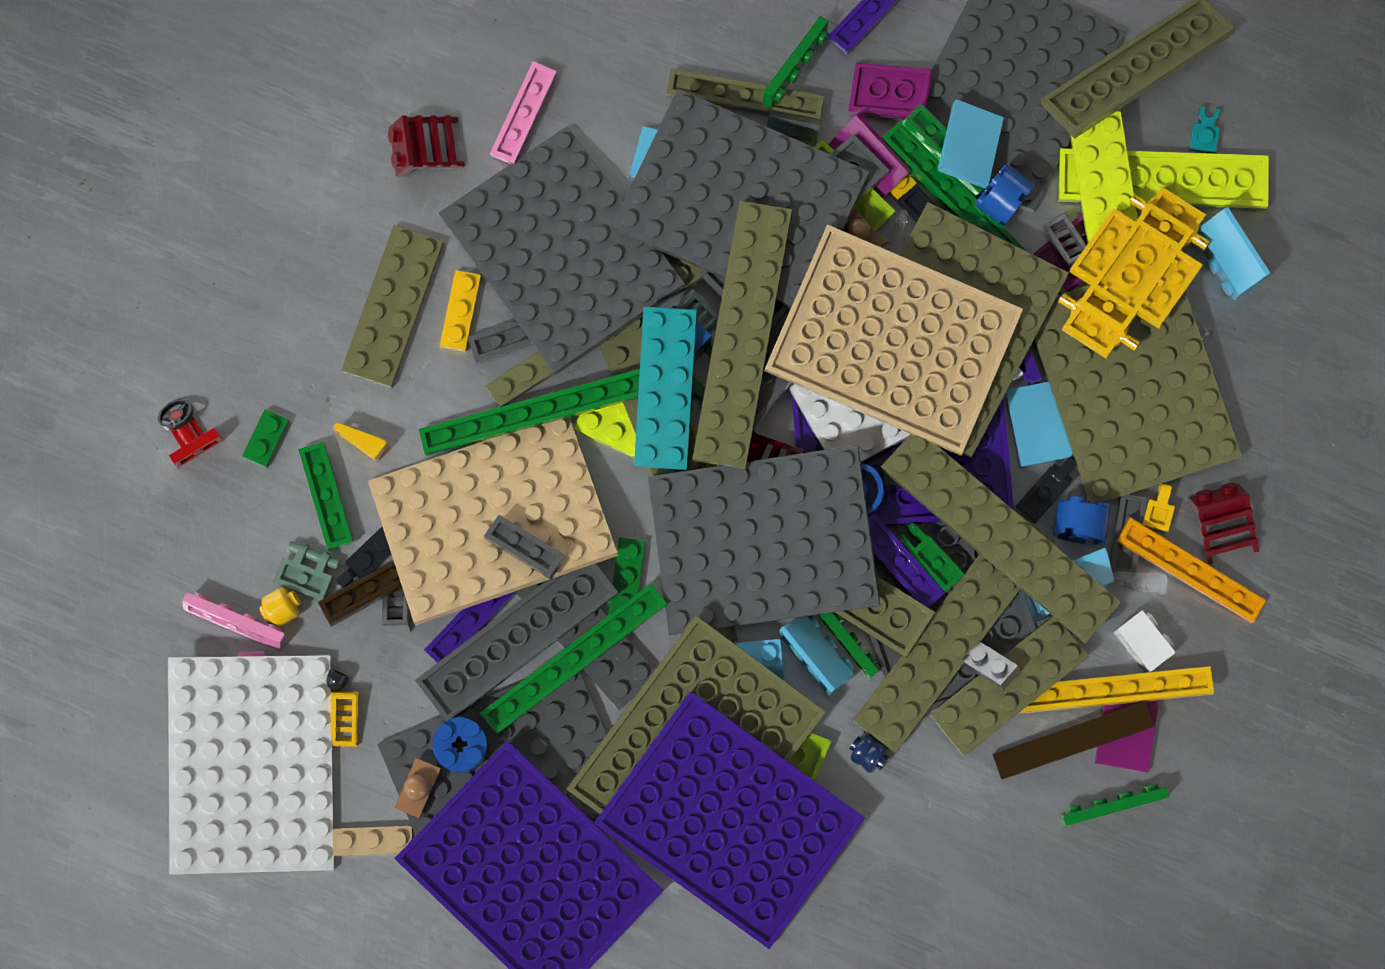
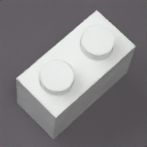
(1145, 641)

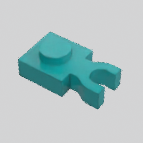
(1205, 135)

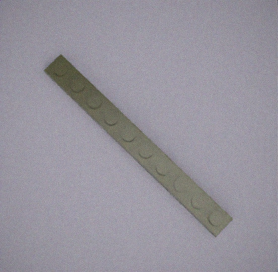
(535, 370)

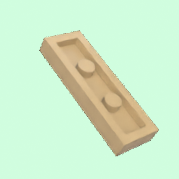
(371, 840)

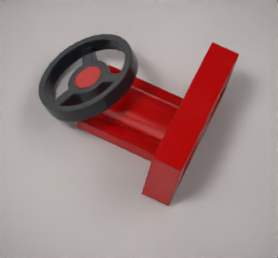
(187, 432)

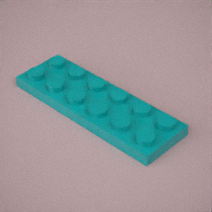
(665, 388)

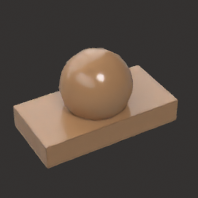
(860, 228)
(417, 788)

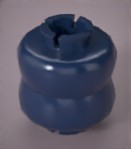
(869, 753)

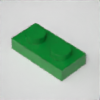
(265, 438)

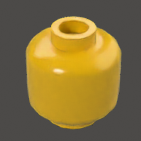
(280, 606)

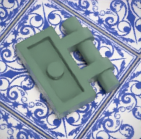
(303, 578)

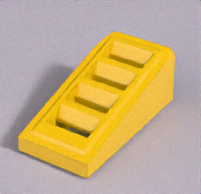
(369, 444)
(354, 707)

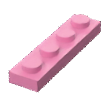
(523, 113)
(242, 624)

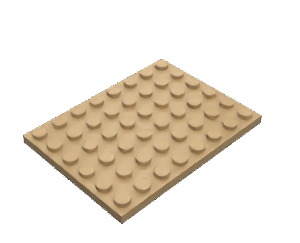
(893, 340)
(445, 505)

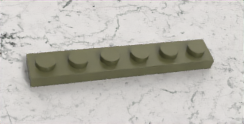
(743, 94)

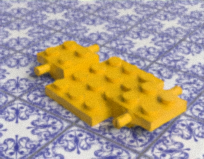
(1134, 271)

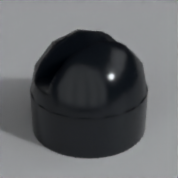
(336, 679)

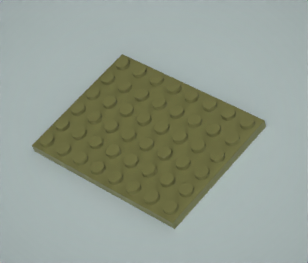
(998, 269)
(1139, 411)
(719, 675)

